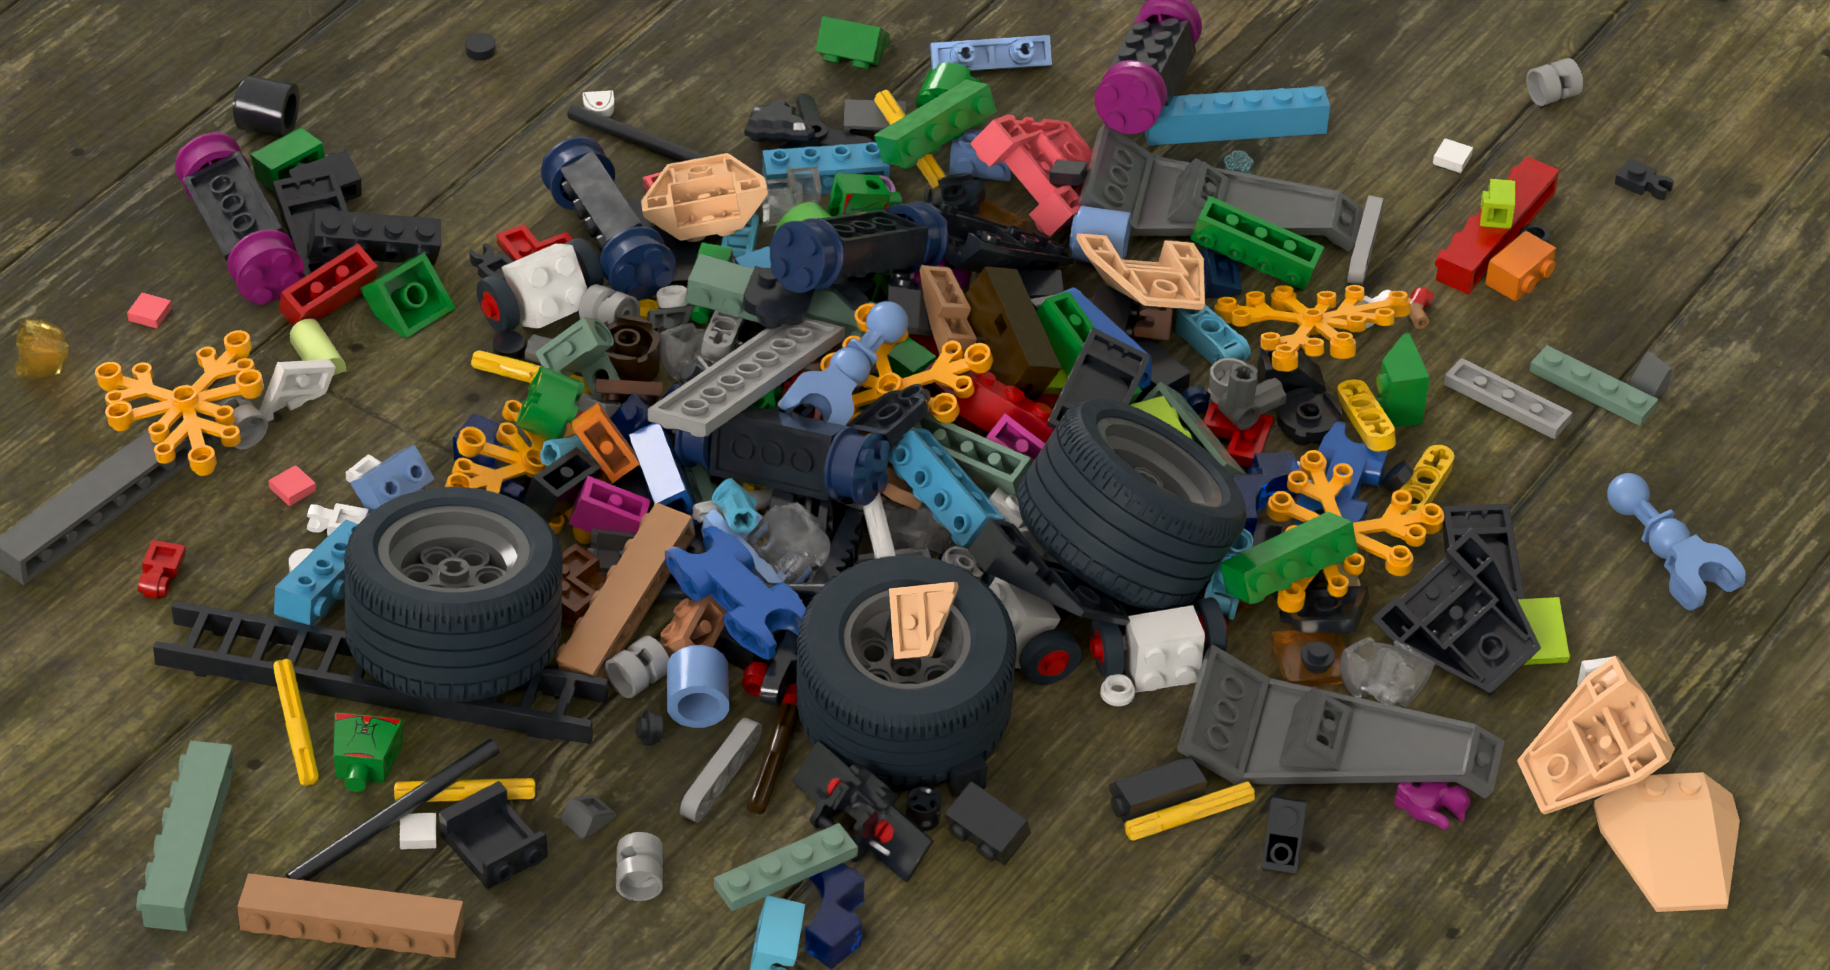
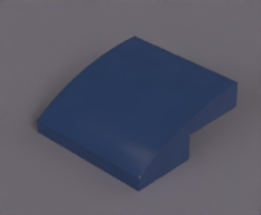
(1220, 275)

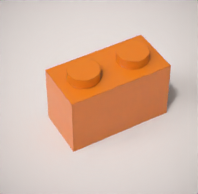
(1521, 266)
(605, 442)

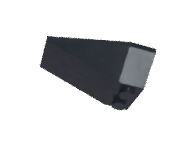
(909, 295)
(1464, 617)

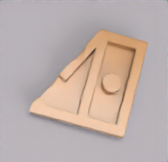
(919, 617)

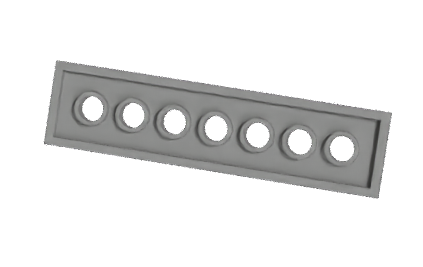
(744, 376)

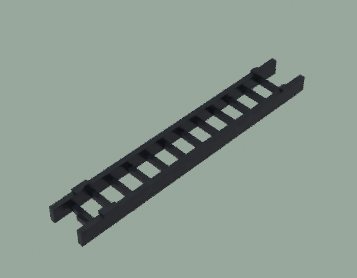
(535, 723)

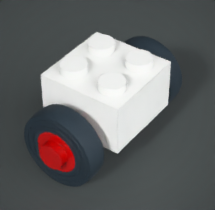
(540, 286)
(1160, 646)
(1042, 651)

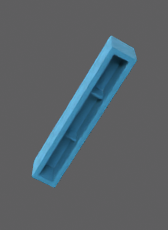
(1241, 116)

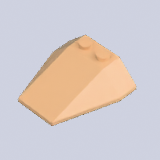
(704, 197)
(1170, 282)
(1596, 741)
(1674, 838)

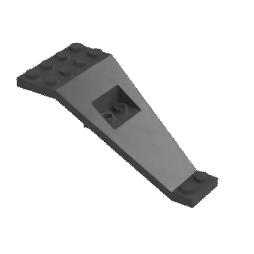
(1171, 193)
(1300, 734)

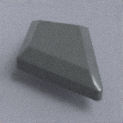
(669, 317)

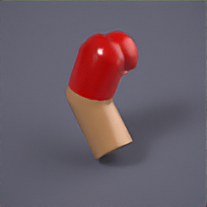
(1418, 301)

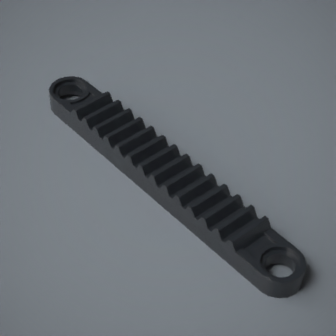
(842, 555)

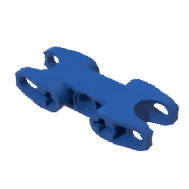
(1367, 469)
(728, 579)

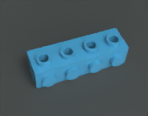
(835, 159)
(942, 486)
(316, 581)

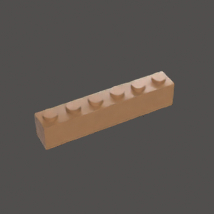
(627, 593)
(351, 915)

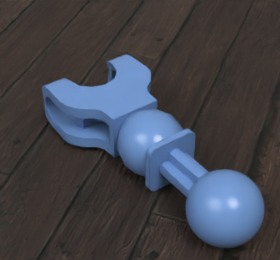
(848, 367)
(1686, 556)

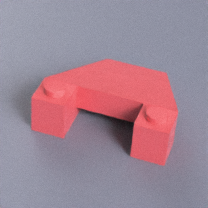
(1030, 153)

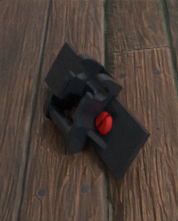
(870, 802)

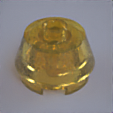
(40, 349)

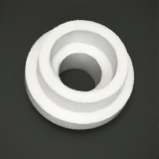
(1117, 690)

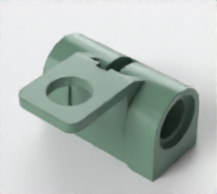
(580, 350)

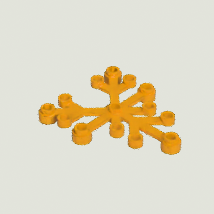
(1312, 320)
(942, 372)
(185, 401)
(523, 461)
(1398, 558)

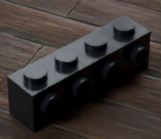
(380, 235)

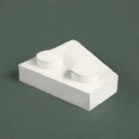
(295, 384)

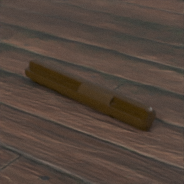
(773, 758)

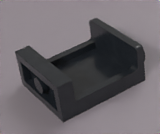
(491, 836)

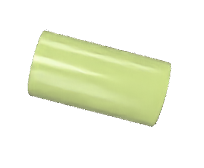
(313, 344)

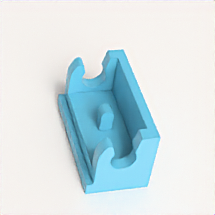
(777, 934)

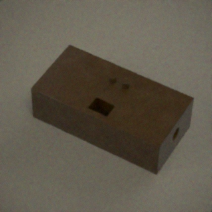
(1012, 330)

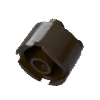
(634, 349)

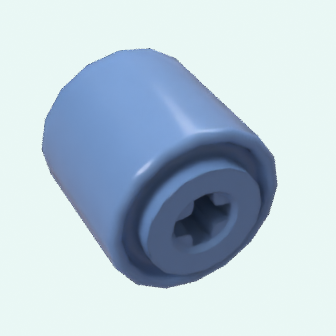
(1101, 221)
(697, 686)

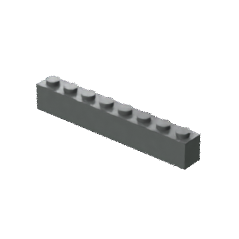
(90, 505)

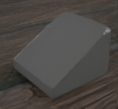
(1651, 376)
(586, 815)

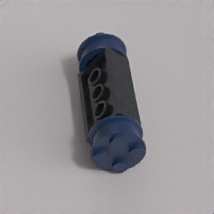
(836, 247)
(631, 254)
(791, 455)

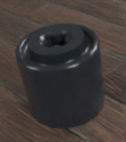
(266, 106)

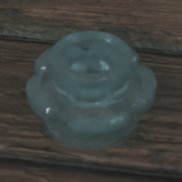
(1238, 161)

